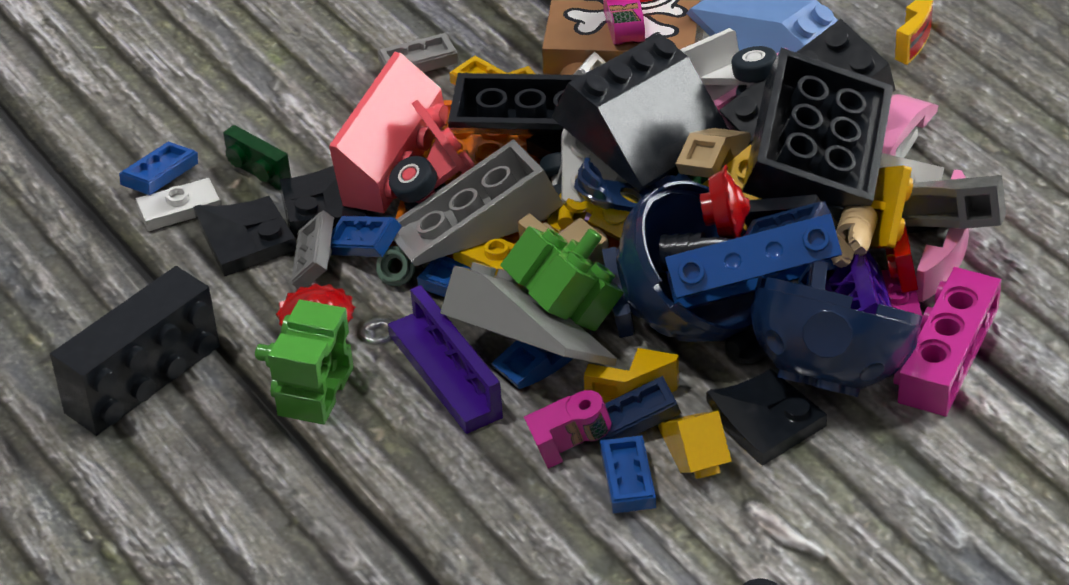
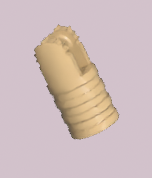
(855, 232)

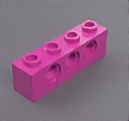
(948, 341)

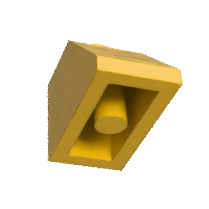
(697, 443)

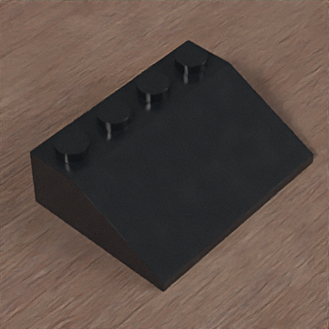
(639, 110)
(823, 119)

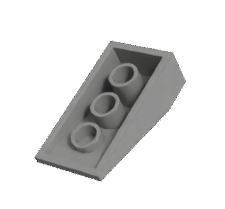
(478, 206)
(509, 310)

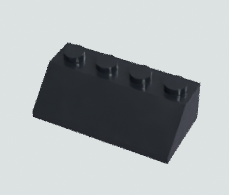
(507, 103)

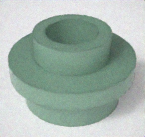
(384, 270)

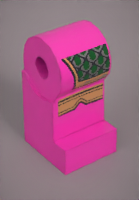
(624, 20)
(568, 424)

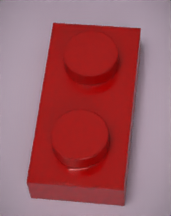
(901, 263)

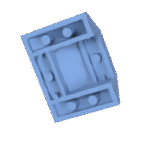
(765, 22)

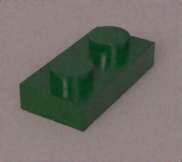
(256, 156)

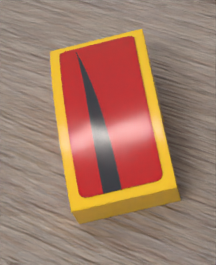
(915, 32)

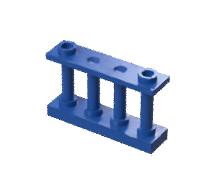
(734, 265)

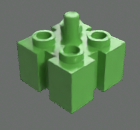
(564, 276)
(309, 361)

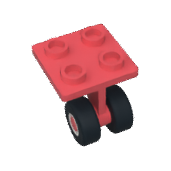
(419, 177)

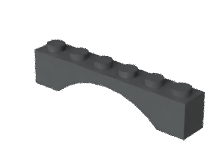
(956, 203)

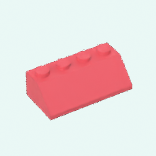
(383, 133)

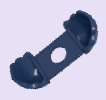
(607, 194)

